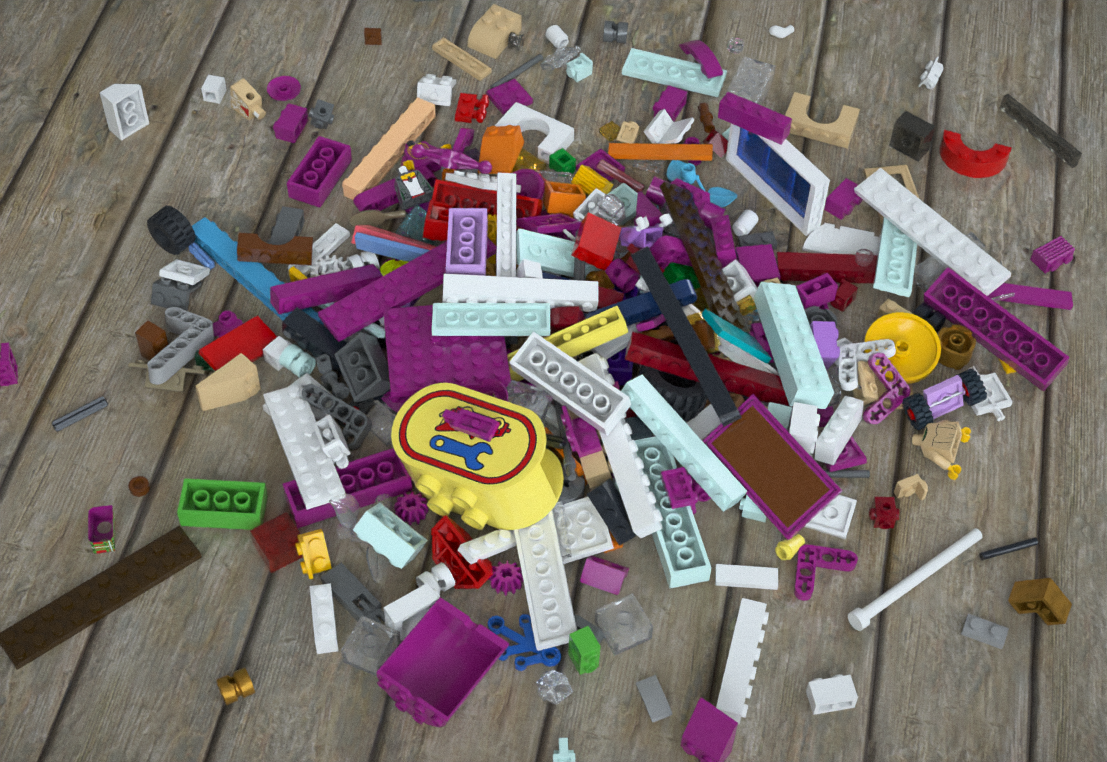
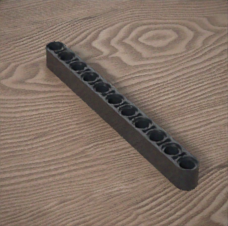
(686, 337)

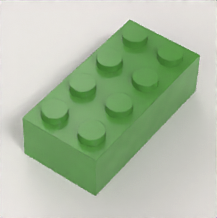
(222, 504)

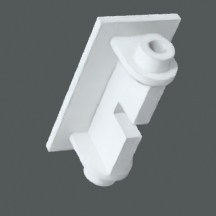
(931, 74)

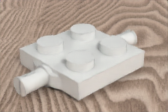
(996, 397)

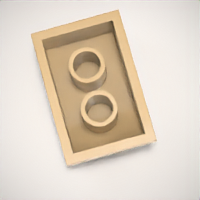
(492, 31)

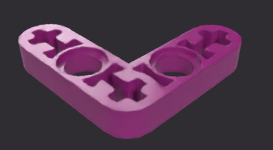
(891, 393)
(816, 560)

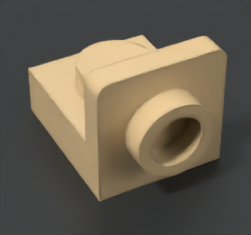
(628, 132)
(910, 485)

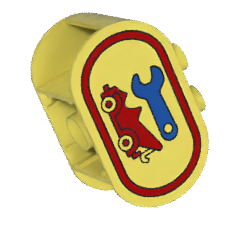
(486, 482)

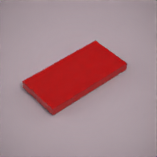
(246, 339)

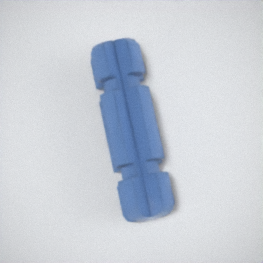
(201, 255)

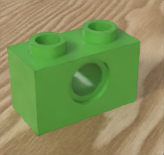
(584, 650)

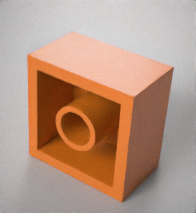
(562, 197)

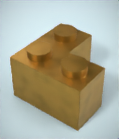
(1040, 597)

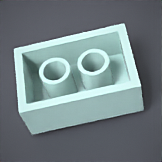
(390, 535)

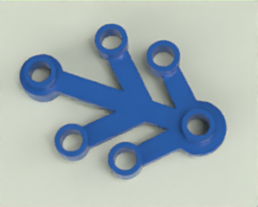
(525, 644)

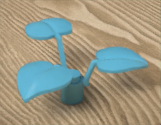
(687, 173)

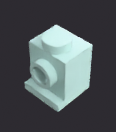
(579, 67)

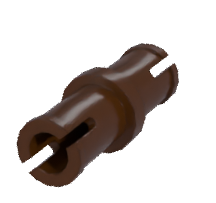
(706, 117)

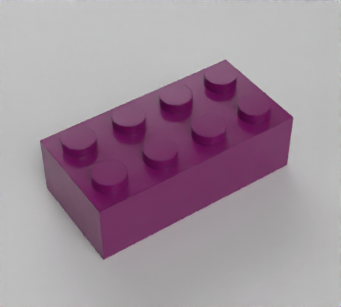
(319, 171)

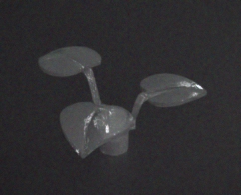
(347, 511)

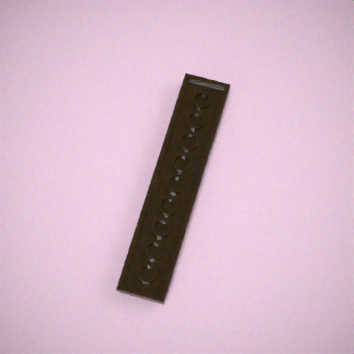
(702, 255)
(98, 597)

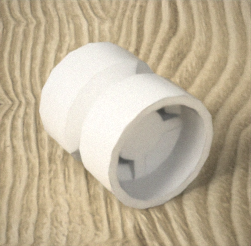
(358, 261)
(438, 578)

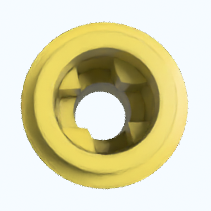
(788, 548)

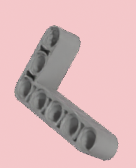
(194, 334)

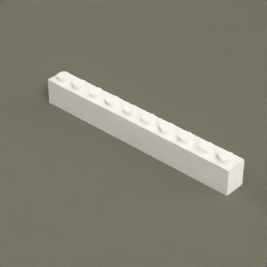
(627, 465)

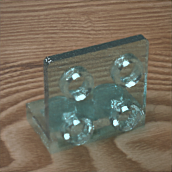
(414, 225)

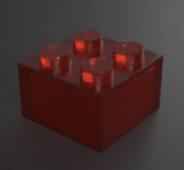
(276, 542)

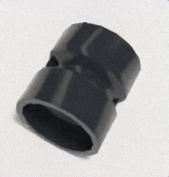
(927, 313)

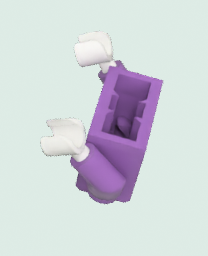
(643, 234)

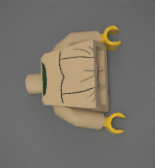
(941, 444)

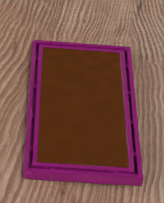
(772, 468)

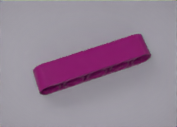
(385, 194)

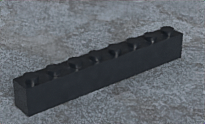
(315, 338)

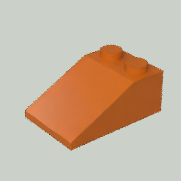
(501, 147)

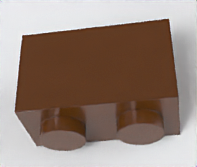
(151, 340)

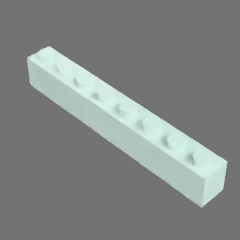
(683, 443)

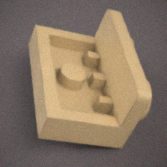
(866, 380)

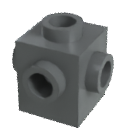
(322, 114)

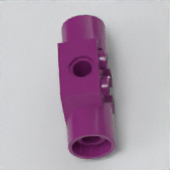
(700, 197)

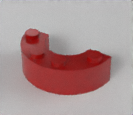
(972, 162)

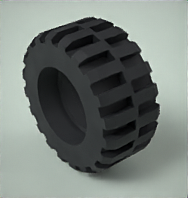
(680, 393)

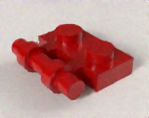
(466, 108)

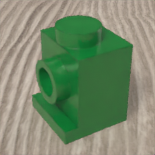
(565, 163)

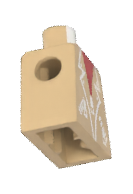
(246, 100)

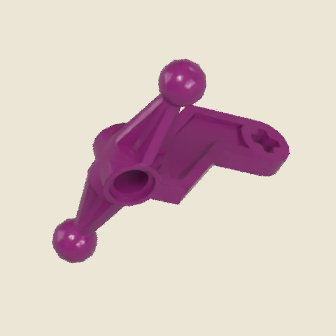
(454, 157)

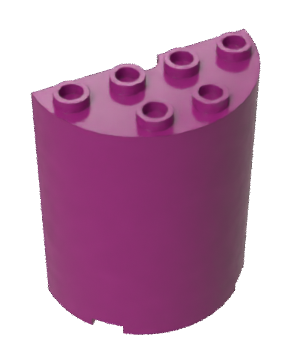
(439, 664)

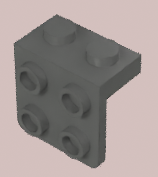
(172, 293)

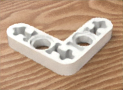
(856, 354)

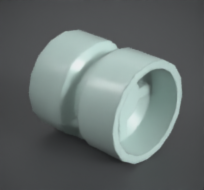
(297, 360)

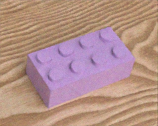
(467, 241)

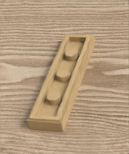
(461, 59)

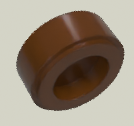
(139, 486)

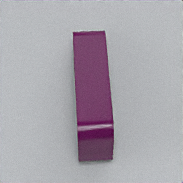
(668, 250)

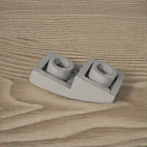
(654, 698)

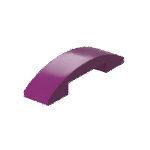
(701, 52)

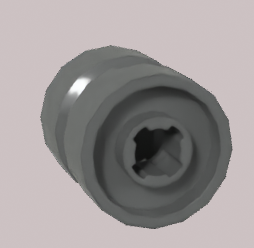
(615, 32)

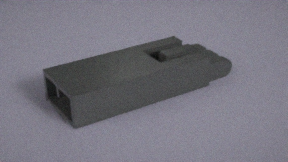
(347, 589)

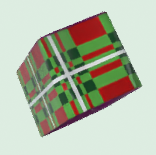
(96, 516)

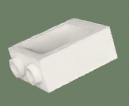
(410, 609)

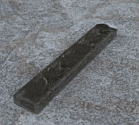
(1040, 130)

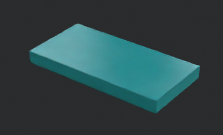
(736, 336)

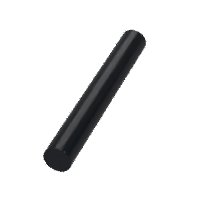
(1008, 548)

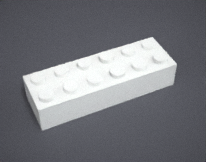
(570, 383)

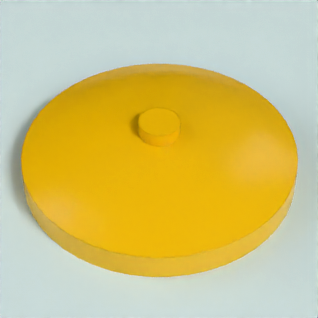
(914, 341)

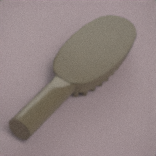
(374, 217)

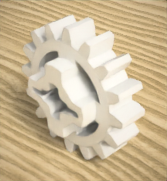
(328, 266)

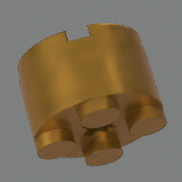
(956, 346)

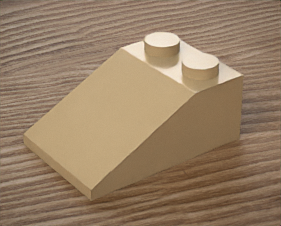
(229, 384)

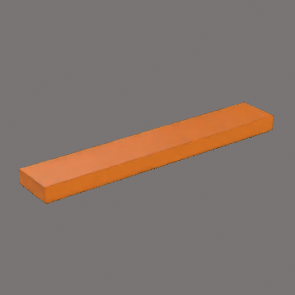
(661, 151)

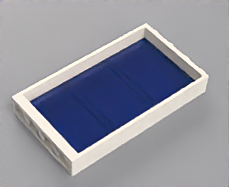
(781, 176)

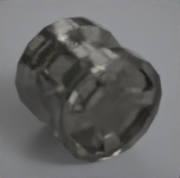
(516, 41)

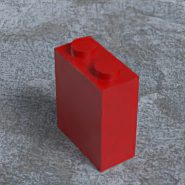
(596, 241)

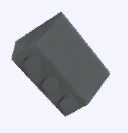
(364, 367)

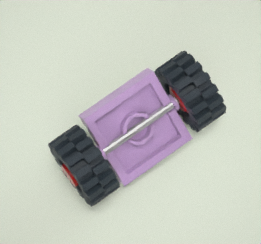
(944, 398)

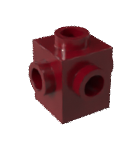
(884, 512)

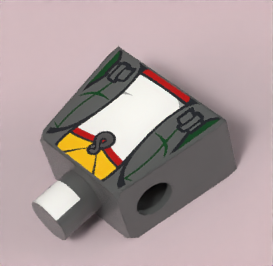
(411, 188)

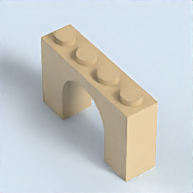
(834, 133)

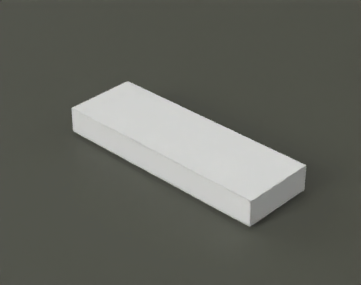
(746, 576)

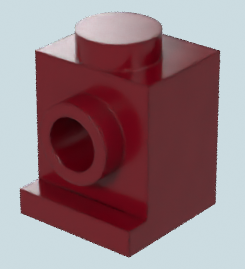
(844, 296)

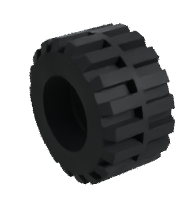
(171, 230)

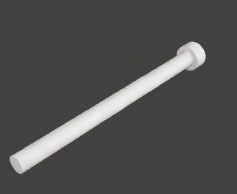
(860, 618)

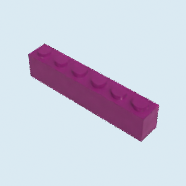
(321, 289)

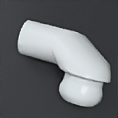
(780, 32)

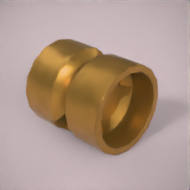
(235, 686)

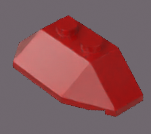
(445, 545)

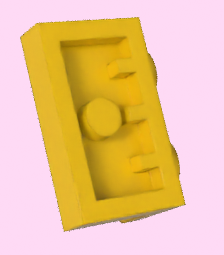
(314, 552)

